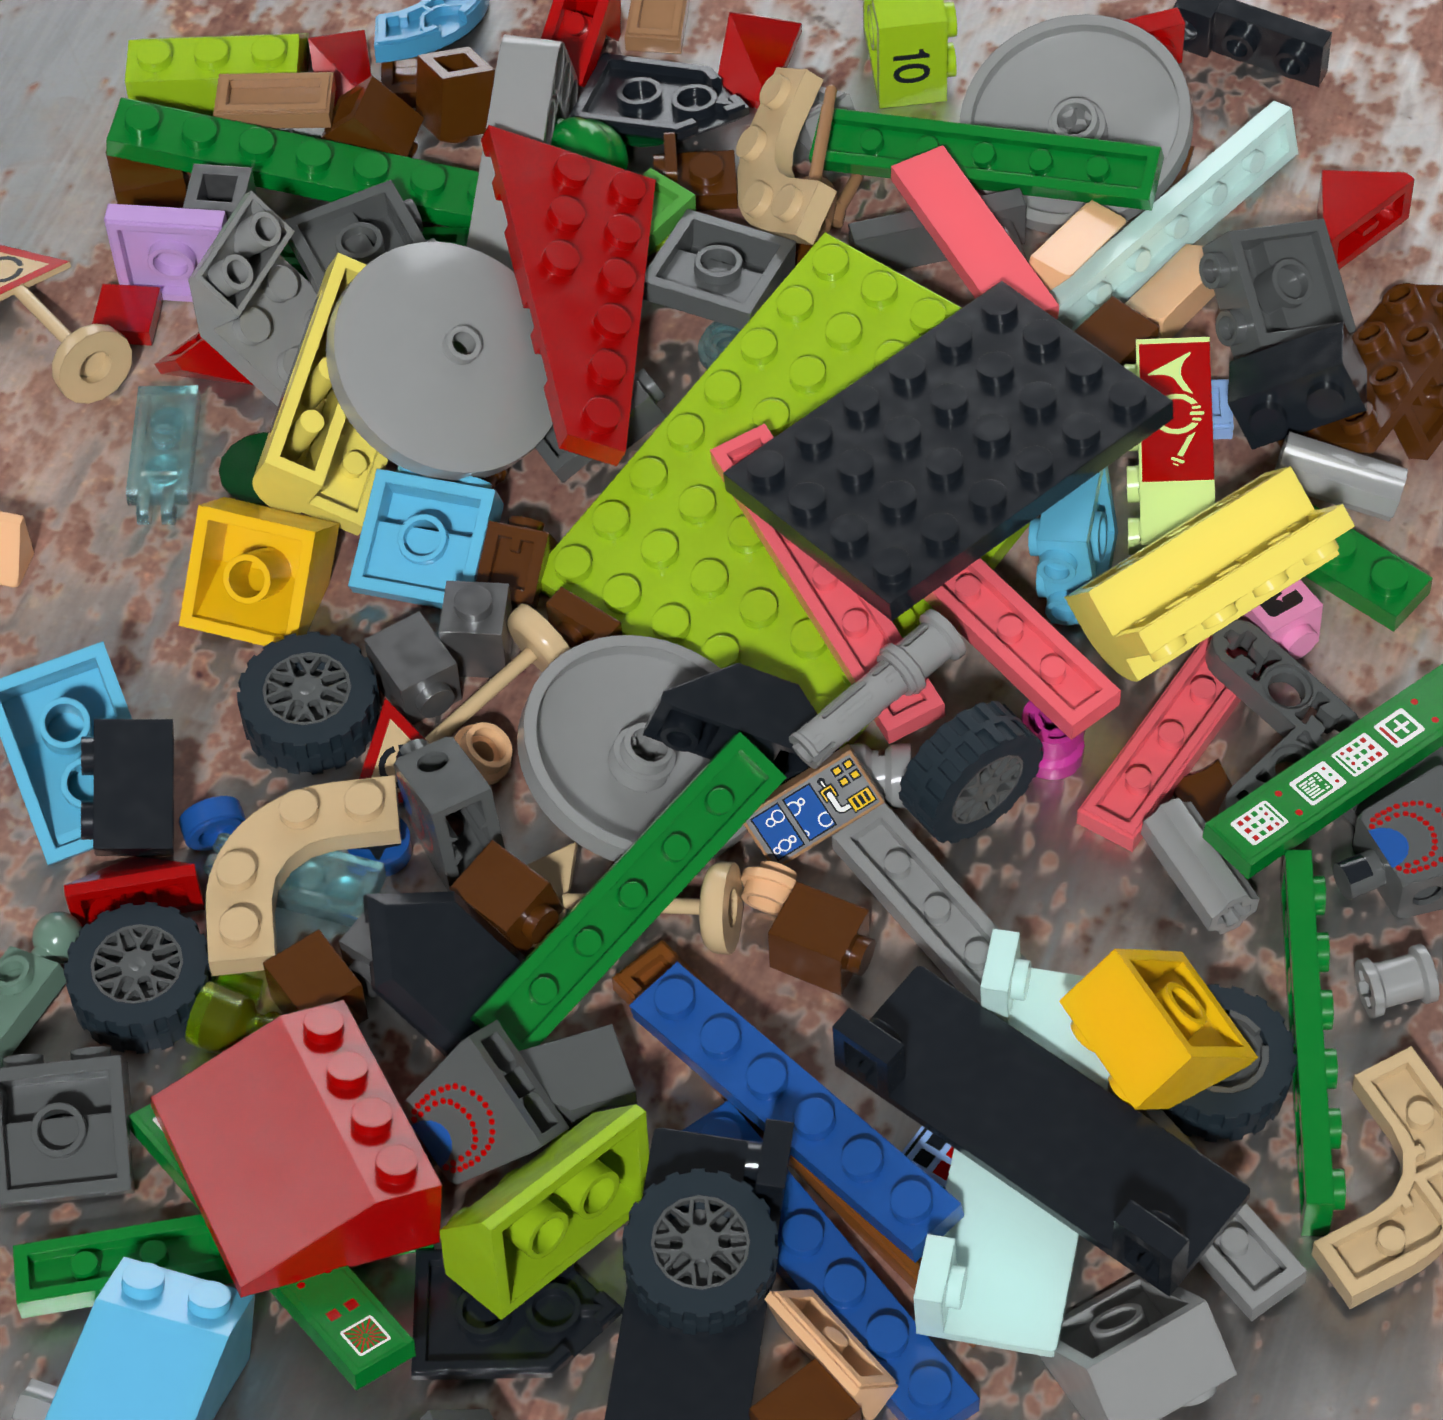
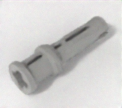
(898, 672)

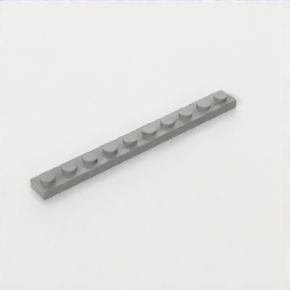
(956, 936)

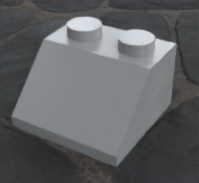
(1139, 1353)

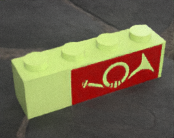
(1178, 459)

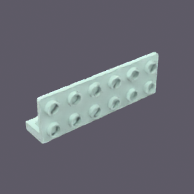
(1007, 1262)

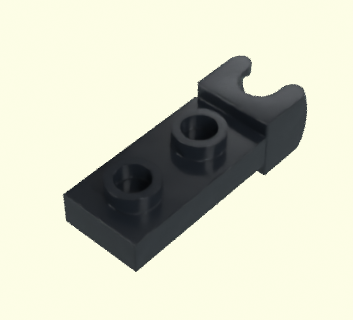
(1256, 38)

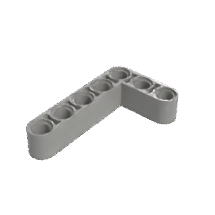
(529, 92)

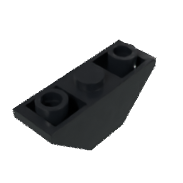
(735, 699)

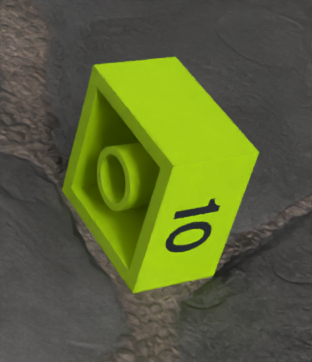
(910, 49)

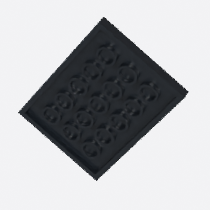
(947, 449)

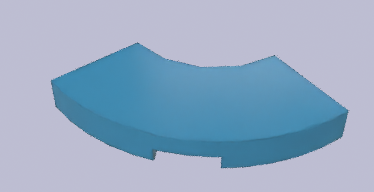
(425, 27)

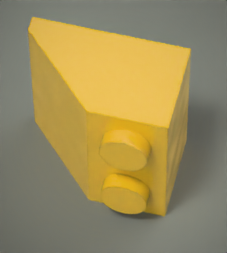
(256, 571)
(1155, 1027)

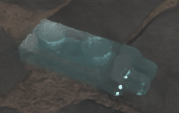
(163, 451)
(325, 885)

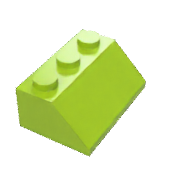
(187, 69)
(549, 1210)

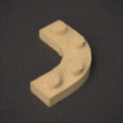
(765, 180)
(276, 842)
(1407, 1227)

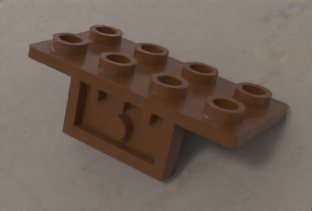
(1404, 376)

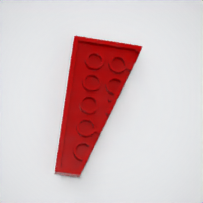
(580, 268)

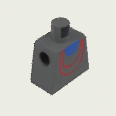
(443, 782)
(1399, 849)
(481, 1108)

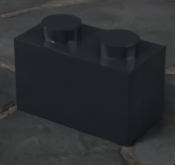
(1297, 385)
(131, 787)

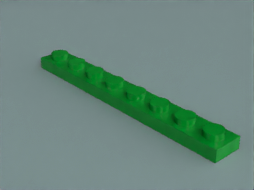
(288, 160)

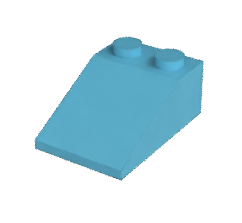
(42, 729)
(156, 1348)

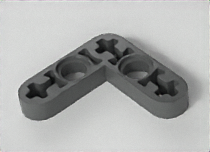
(1287, 720)

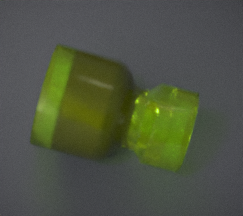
(226, 1013)

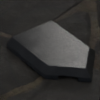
(657, 97)
(435, 961)
(467, 1341)

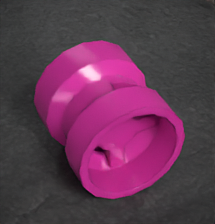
(1061, 754)

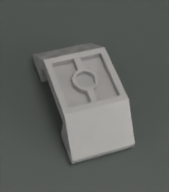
(251, 298)

